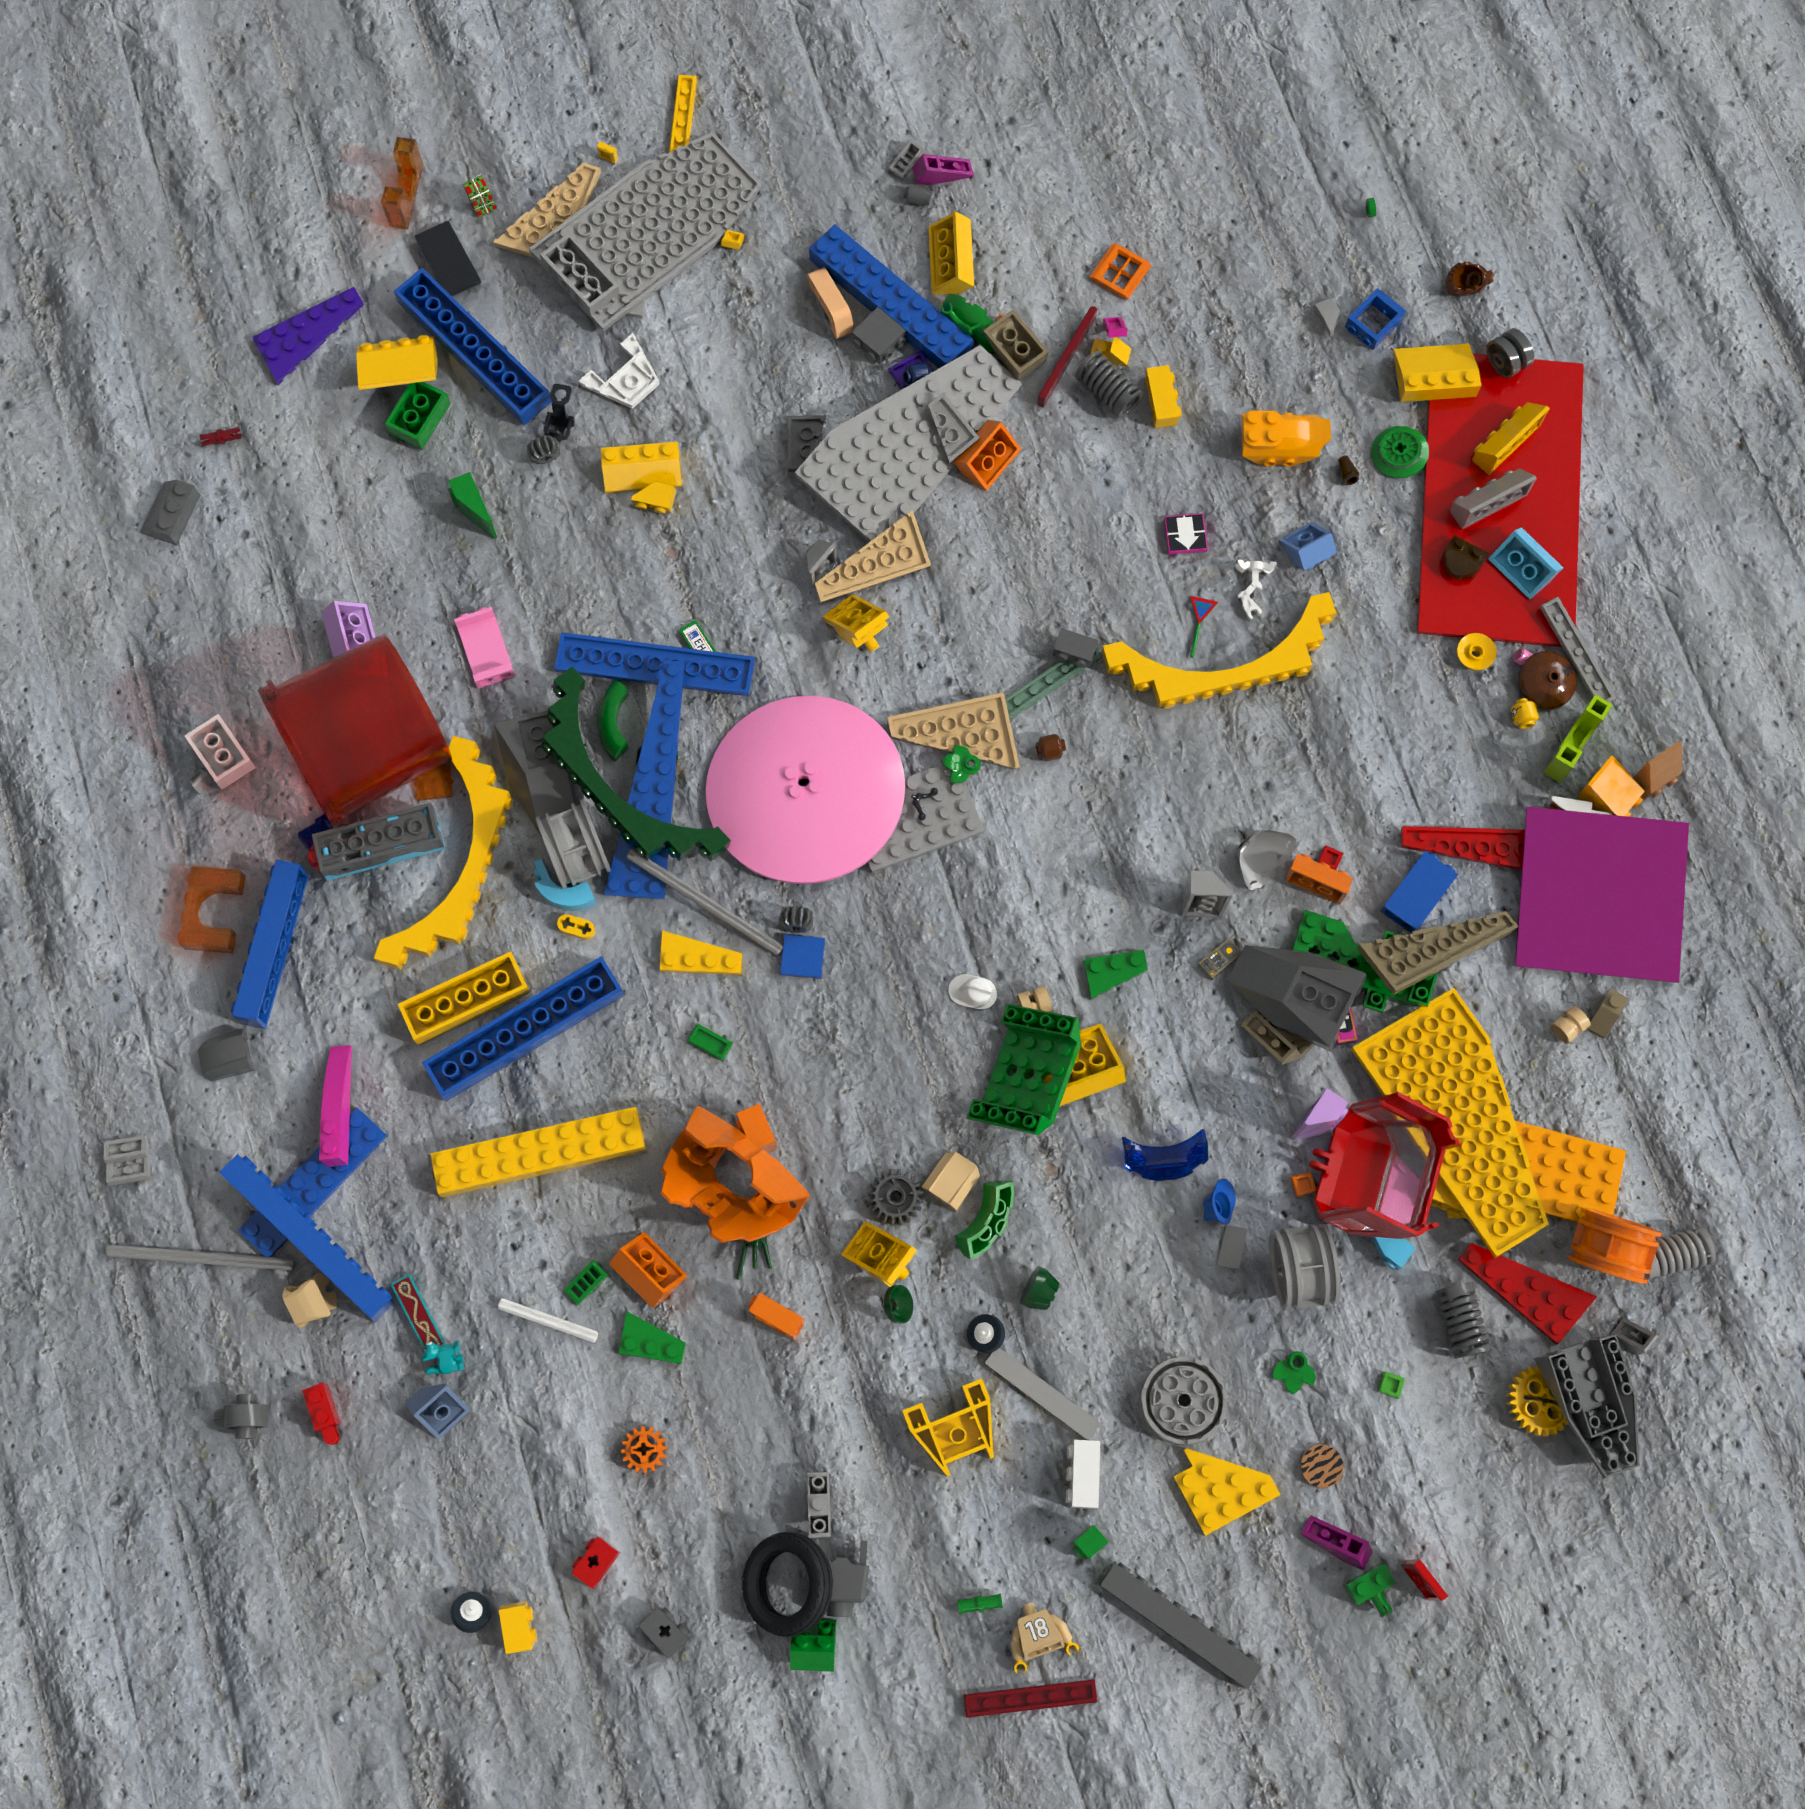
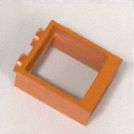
(776, 1316)

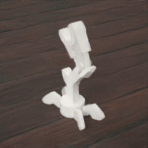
(1255, 568)

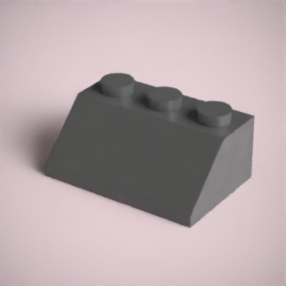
(171, 511)

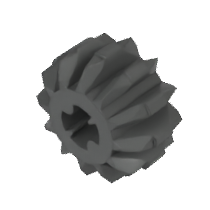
(543, 449)
(796, 919)

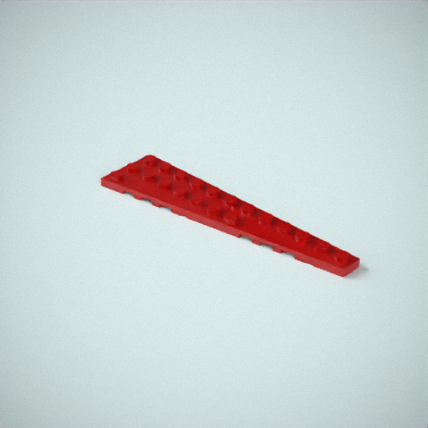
(1481, 845)

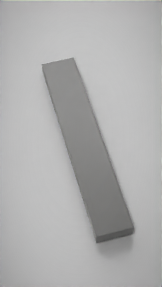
(1576, 650)
(1042, 1393)

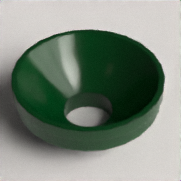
(901, 1304)

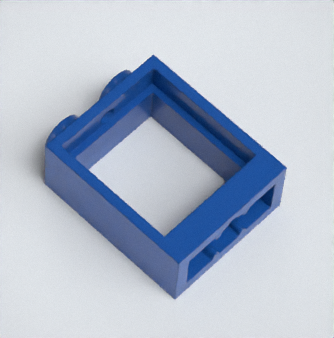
(1387, 307)

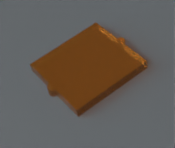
(435, 784)

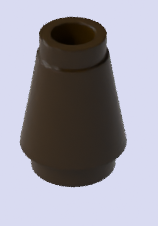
(1347, 471)

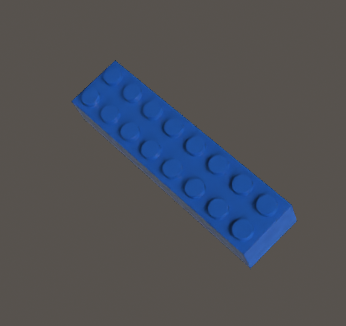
(270, 944)

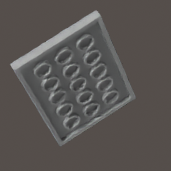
(948, 819)

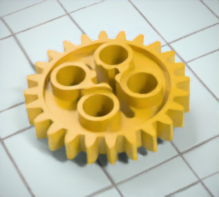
(1539, 1419)

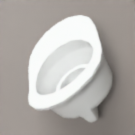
(972, 991)

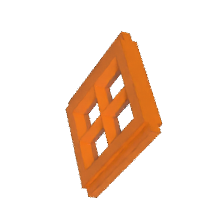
(1134, 279)

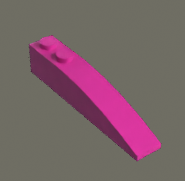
(336, 1108)

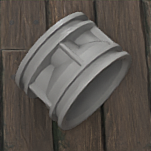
(573, 845)

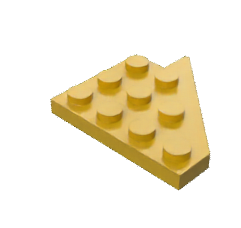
(1222, 1490)

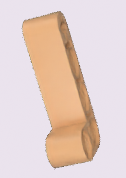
(832, 302)

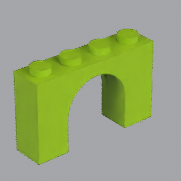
(1577, 737)

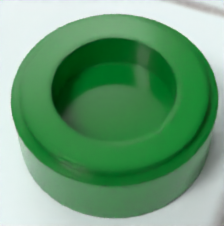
(1370, 207)

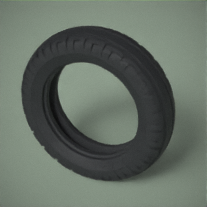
(755, 1584)

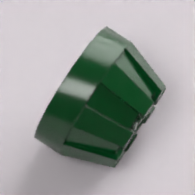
(1039, 1289)

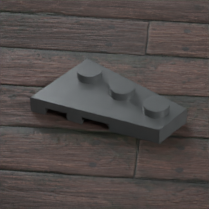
(802, 438)

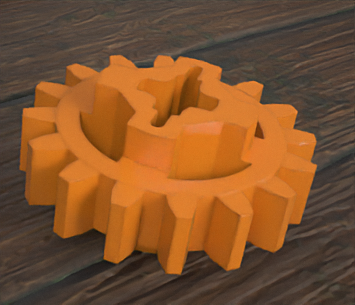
(643, 1439)

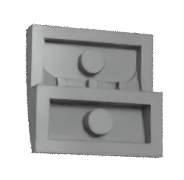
(127, 1160)

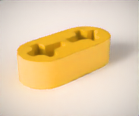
(577, 922)

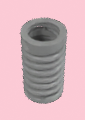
(1680, 1253)

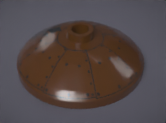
(1538, 685)

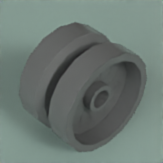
(1510, 353)

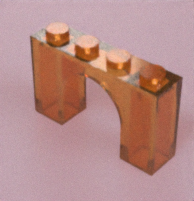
(399, 201)
(202, 884)

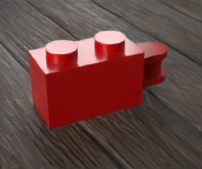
(323, 1412)

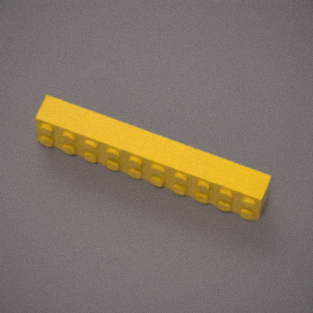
(538, 1152)

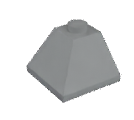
(820, 560)

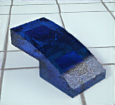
(321, 824)

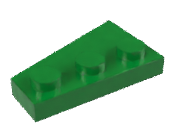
(1111, 970)

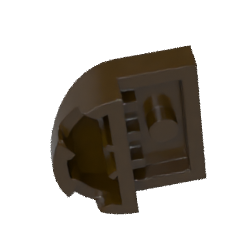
(1463, 559)

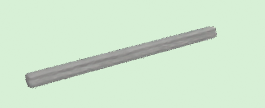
(705, 902)
(200, 1257)

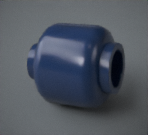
(915, 372)

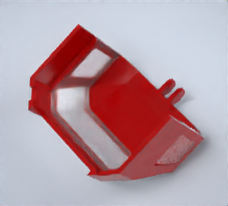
(1383, 1167)

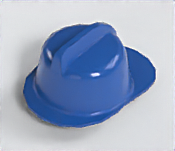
(1220, 1203)

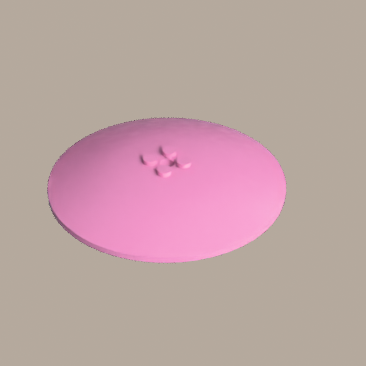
(812, 829)

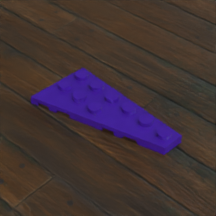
(304, 333)

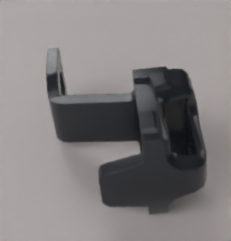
(559, 416)

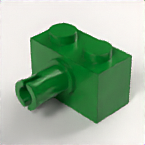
(1371, 1586)

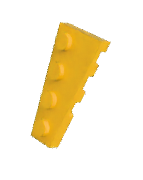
(694, 956)

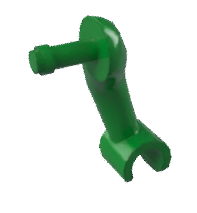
(957, 321)

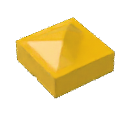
(607, 152)
(732, 239)

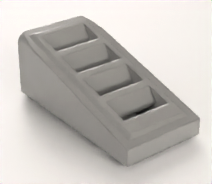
(911, 145)

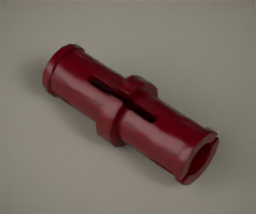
(220, 436)

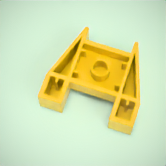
(956, 1433)

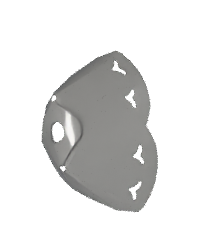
(1261, 855)

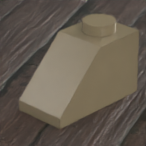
(1607, 1012)

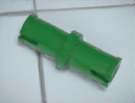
(980, 1603)

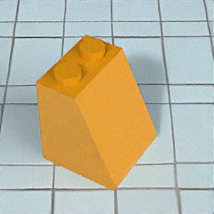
(1612, 790)

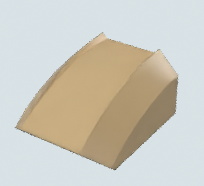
(952, 1180)

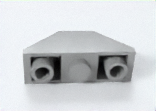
(819, 1505)

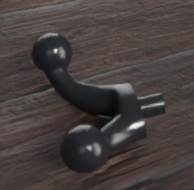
(934, 791)

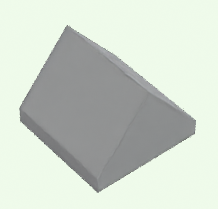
(200, 780)

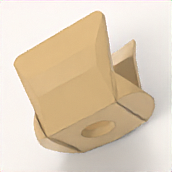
(309, 1300)

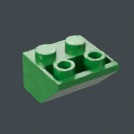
(814, 1648)

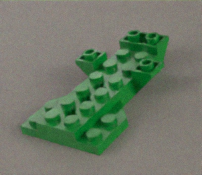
(1332, 938)

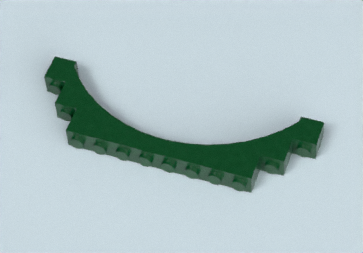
(642, 831)

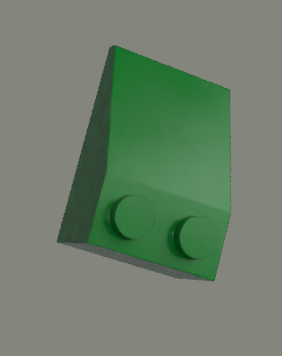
(467, 498)

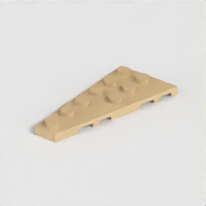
(886, 557)

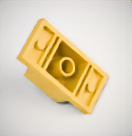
(857, 621)
(879, 1254)

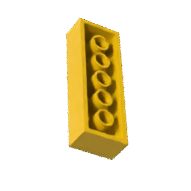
(464, 998)

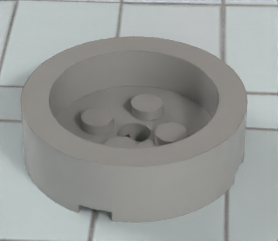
(1161, 1407)

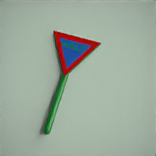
(1202, 608)

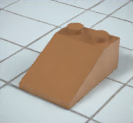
(1660, 771)

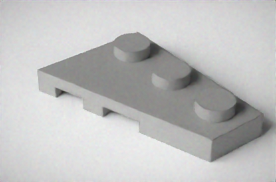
(952, 427)

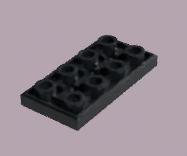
(447, 258)

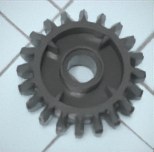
(899, 1209)

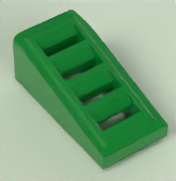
(580, 1277)

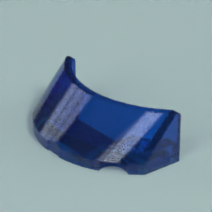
(1167, 1161)

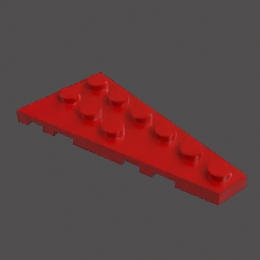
(1538, 1297)

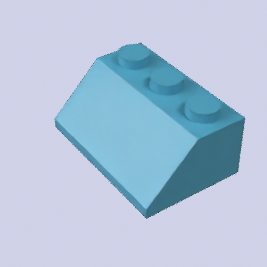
(1525, 563)

